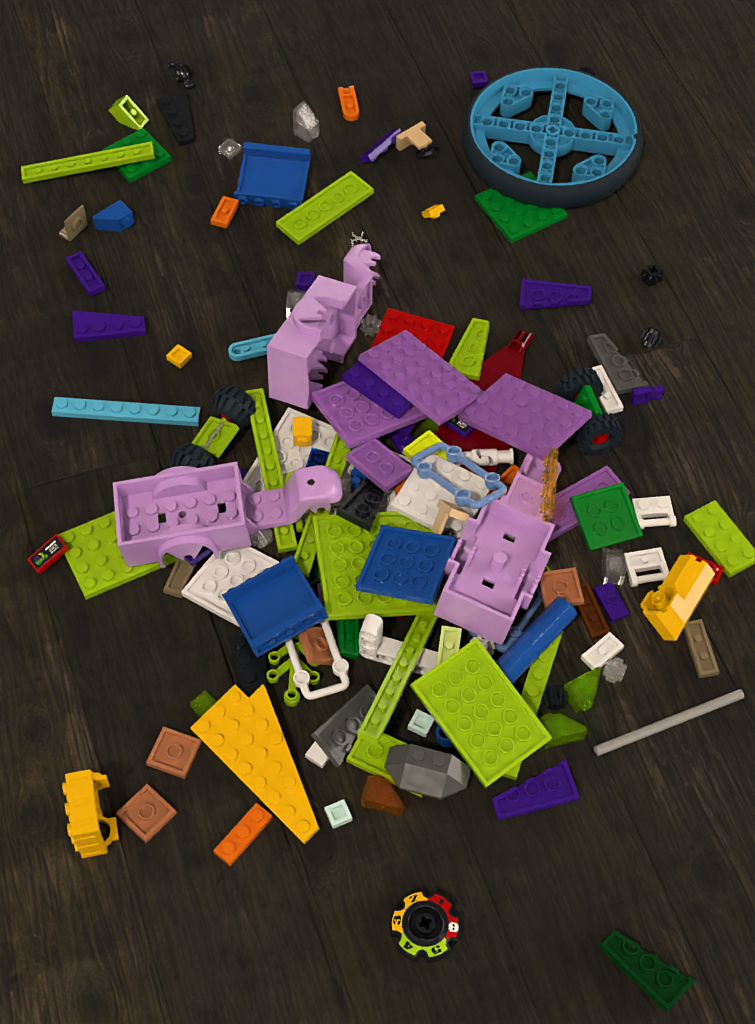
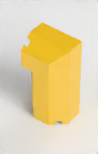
(677, 596)

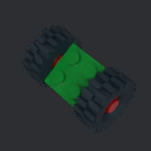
(601, 430)

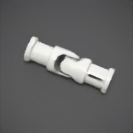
(496, 456)

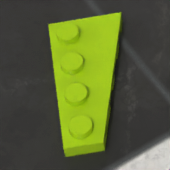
(471, 349)

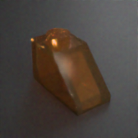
(381, 796)

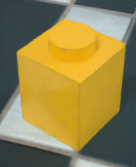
(302, 431)

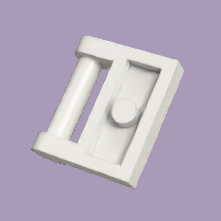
(654, 507)
(645, 561)

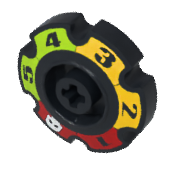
(417, 940)

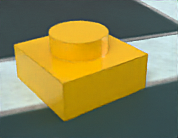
(433, 212)
(179, 356)

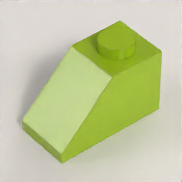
(128, 113)

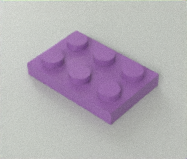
(379, 464)

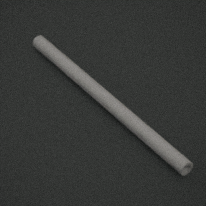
(668, 722)

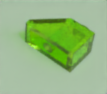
(583, 690)
(562, 729)

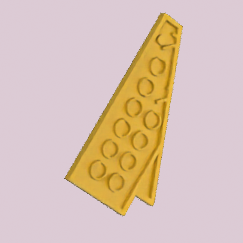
(252, 744)

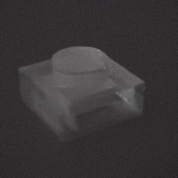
(229, 148)

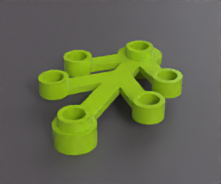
(292, 689)

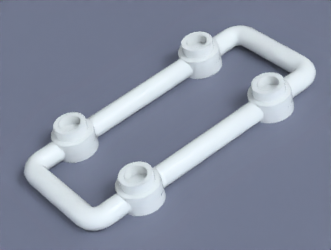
(340, 667)

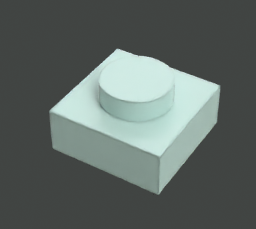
(421, 723)
(338, 814)

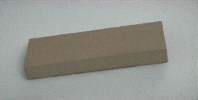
(700, 649)

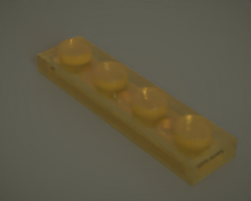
(548, 491)

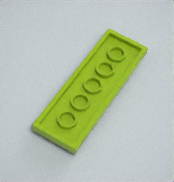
(324, 207)

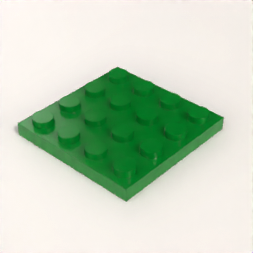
(514, 218)

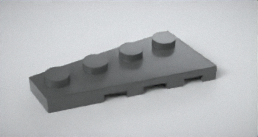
(616, 366)
(342, 727)

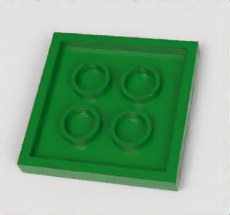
(138, 169)
(606, 517)

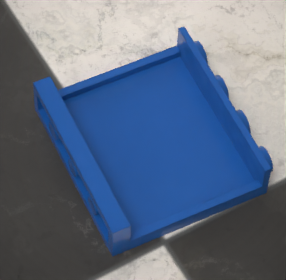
(273, 175)
(274, 606)

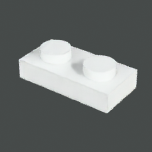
(601, 651)

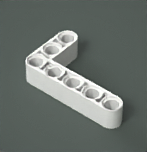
(384, 649)

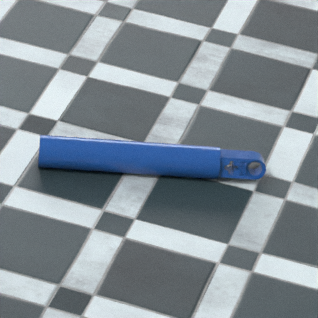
(530, 645)

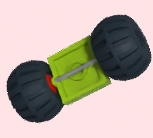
(233, 413)

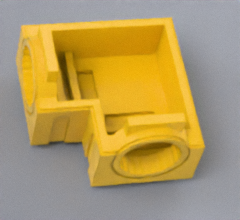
(85, 813)

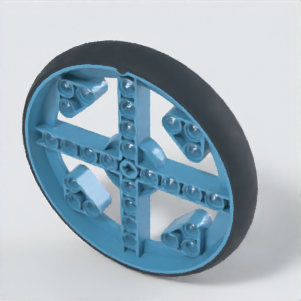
(552, 137)

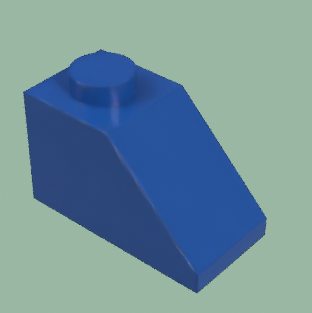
(114, 218)

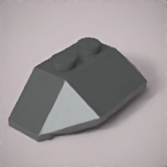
(426, 771)

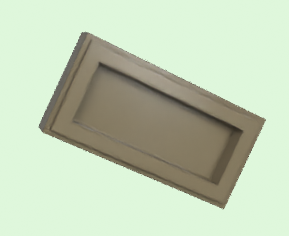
(179, 578)

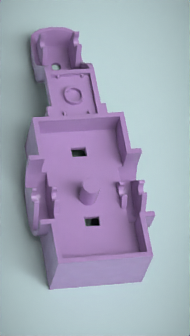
(320, 329)
(192, 514)
(489, 557)

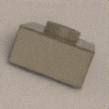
(74, 224)

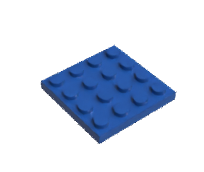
(406, 564)

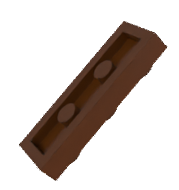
(591, 614)

